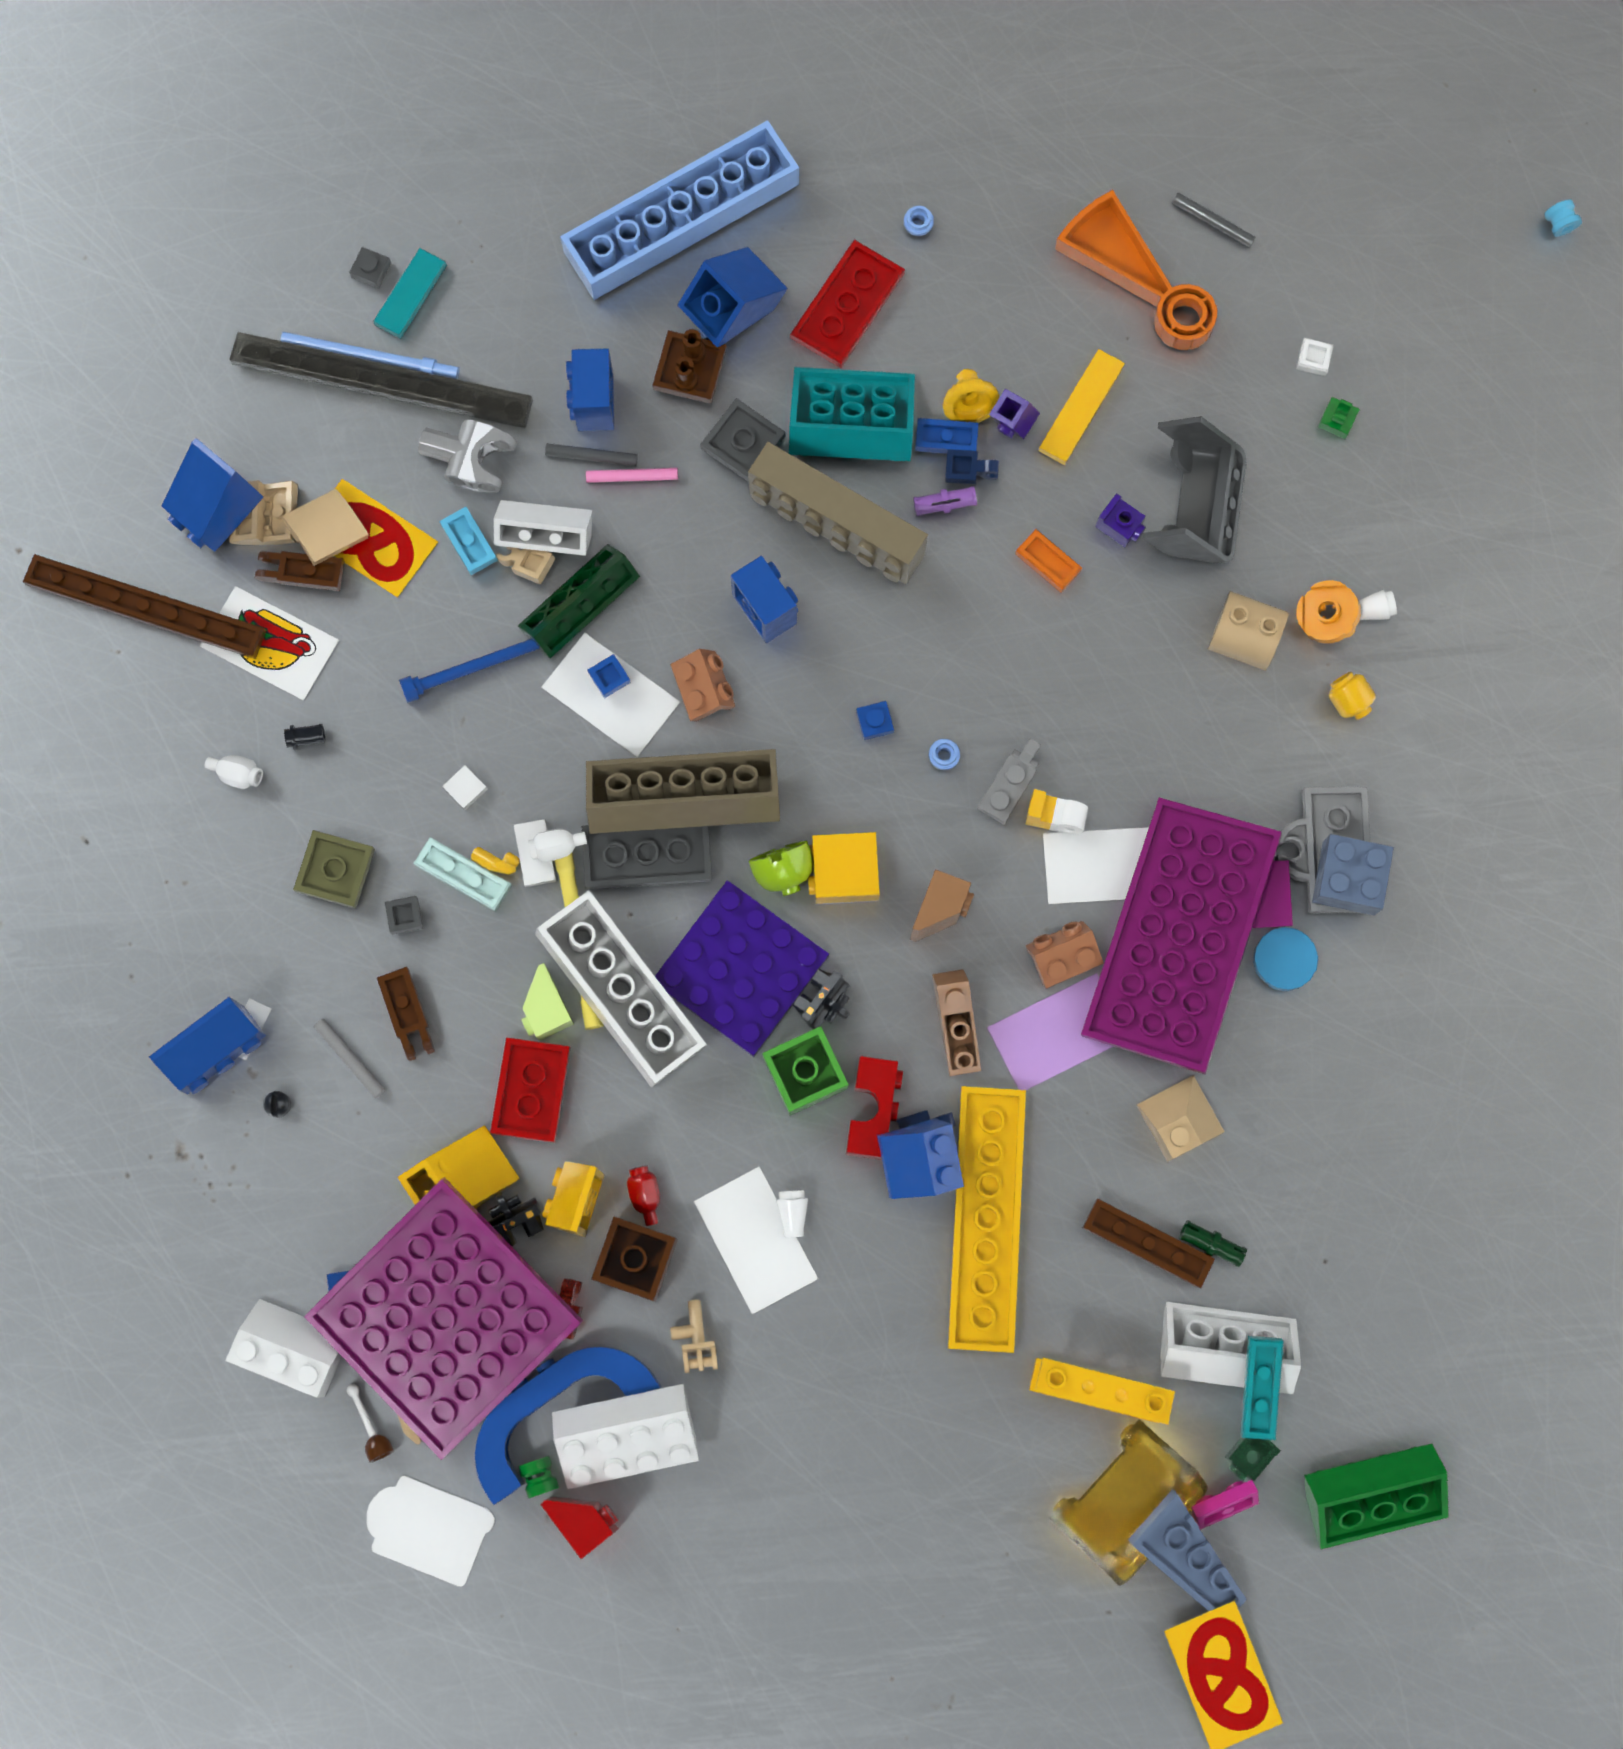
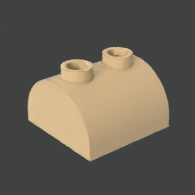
(1248, 630)

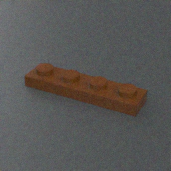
(1148, 1243)

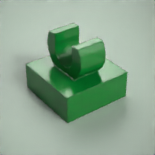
(1338, 417)

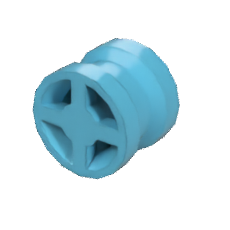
(1563, 218)

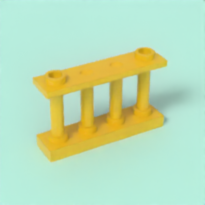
(1101, 1390)

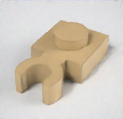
(528, 563)

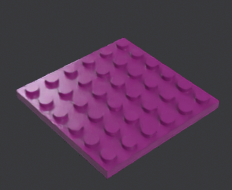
(443, 1318)

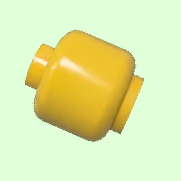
(1352, 695)

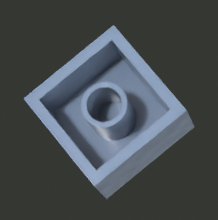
(1352, 874)

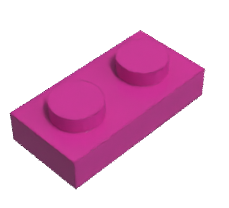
(1216, 1508)

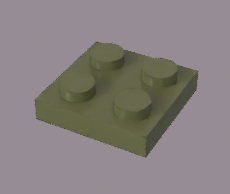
(334, 869)

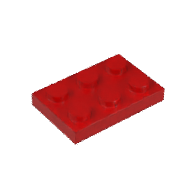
(530, 1090)

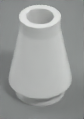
(1378, 606)
(793, 1210)

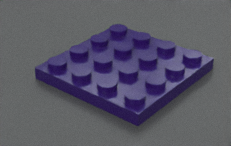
(740, 968)

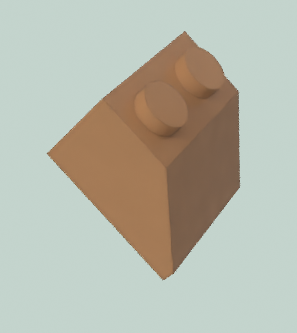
(942, 905)

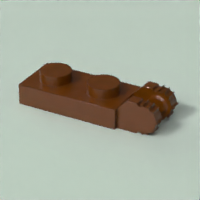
(298, 570)
(405, 1010)

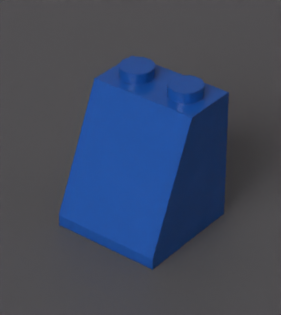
(731, 295)
(208, 497)

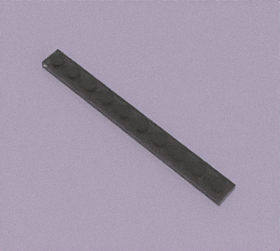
(381, 379)

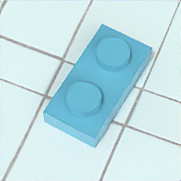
(468, 541)

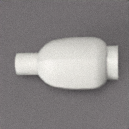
(236, 771)
(555, 844)

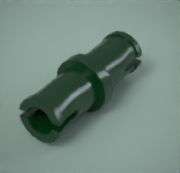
(1213, 1243)

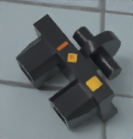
(828, 1001)
(526, 1214)

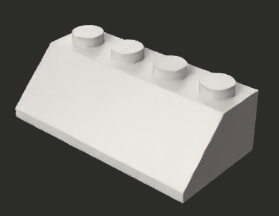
(1213, 1342)

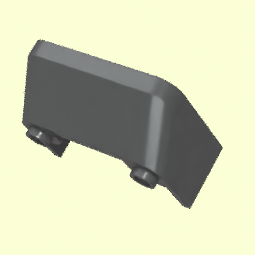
(1209, 492)

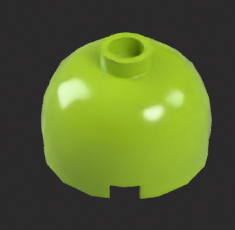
(783, 868)

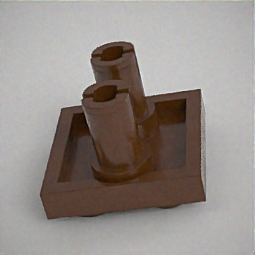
(689, 366)

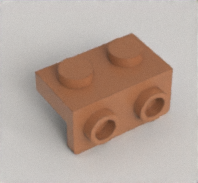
(702, 684)
(1064, 953)

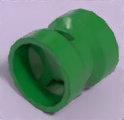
(540, 1484)

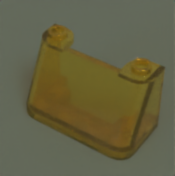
(1124, 1500)

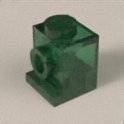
(1238, 1457)

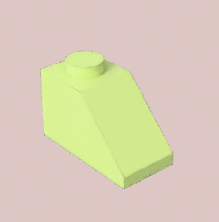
(544, 1007)

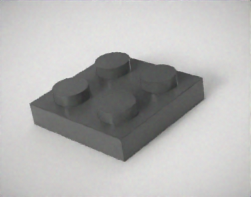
(740, 438)

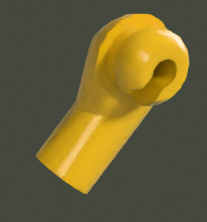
(493, 863)

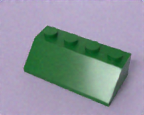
(1377, 1495)

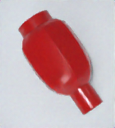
(644, 1193)

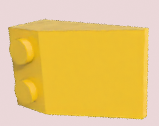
(574, 1198)

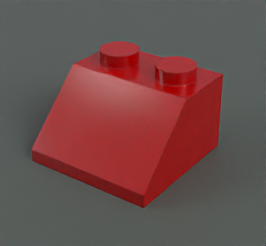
(581, 1522)

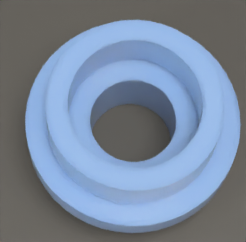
(920, 213)
(944, 745)

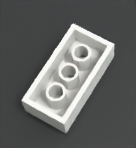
(624, 1436)

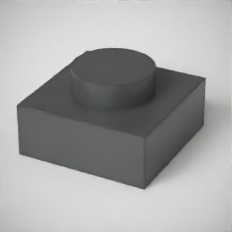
(370, 267)
(403, 915)

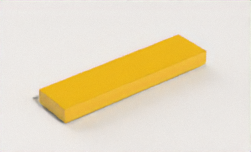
(1081, 407)

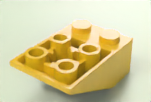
(470, 1164)

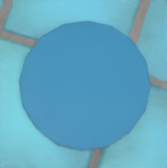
(1285, 959)

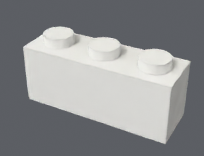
(543, 527)

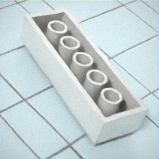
(620, 988)

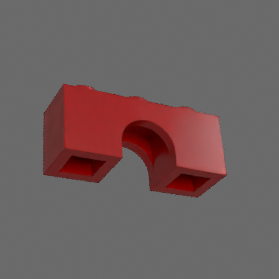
(879, 1080)

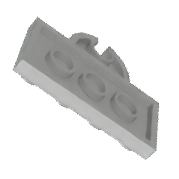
(1325, 812)

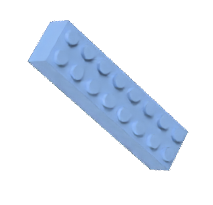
(680, 210)

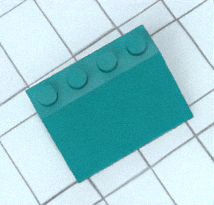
(852, 414)

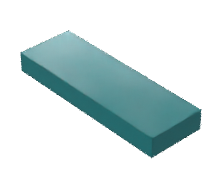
(410, 293)
(1261, 1388)

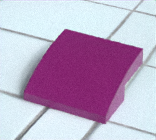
(1276, 905)

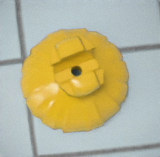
(970, 398)

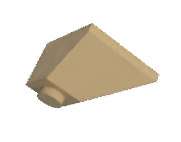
(1180, 1118)

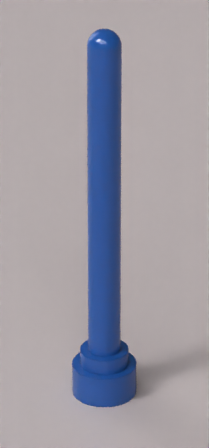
(415, 687)

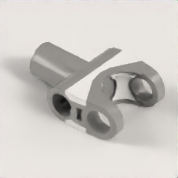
(467, 452)

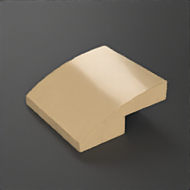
(265, 521)
(325, 526)

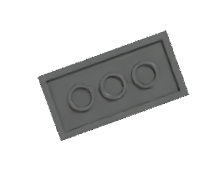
(646, 857)

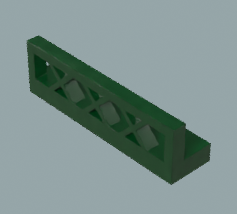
(581, 601)

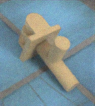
(699, 1346)

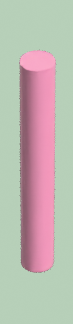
(629, 475)

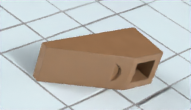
(957, 1022)

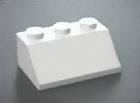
(284, 1349)

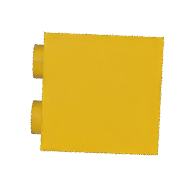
(844, 868)

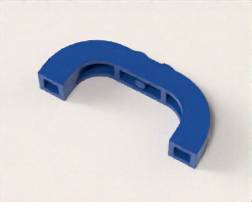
(492, 1456)

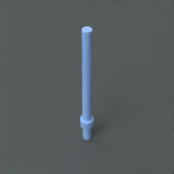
(425, 365)

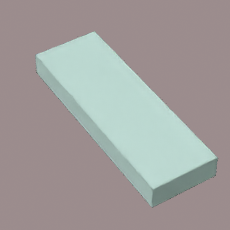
(462, 874)

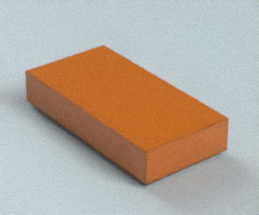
(1048, 560)

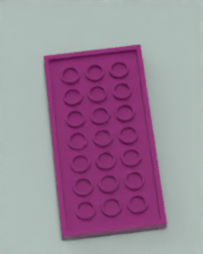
(1181, 935)

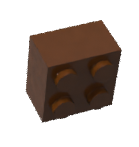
(634, 1259)

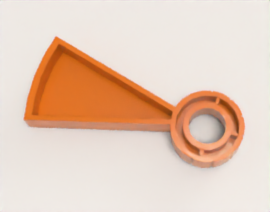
(1111, 246)

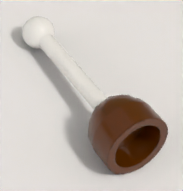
(377, 1446)

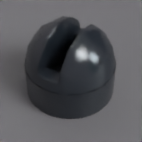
(283, 1104)

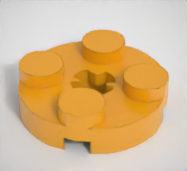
(1341, 624)

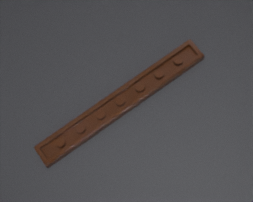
(144, 606)

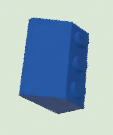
(208, 1046)

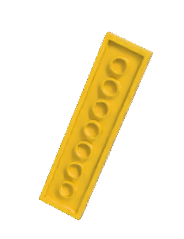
(987, 1220)

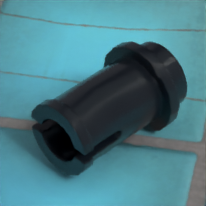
(304, 736)

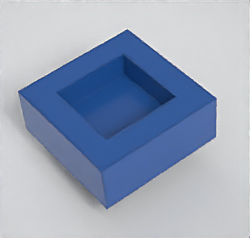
(609, 676)
(875, 720)

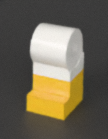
(1056, 813)

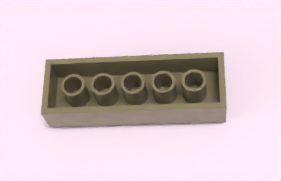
(836, 514)
(682, 791)

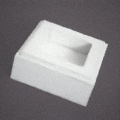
(1314, 357)
(464, 787)

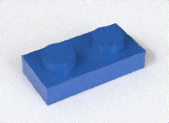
(941, 435)

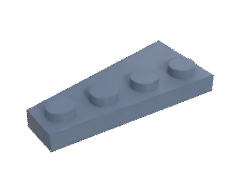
(1183, 1553)

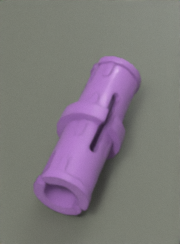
(924, 505)

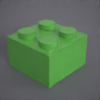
(805, 1071)

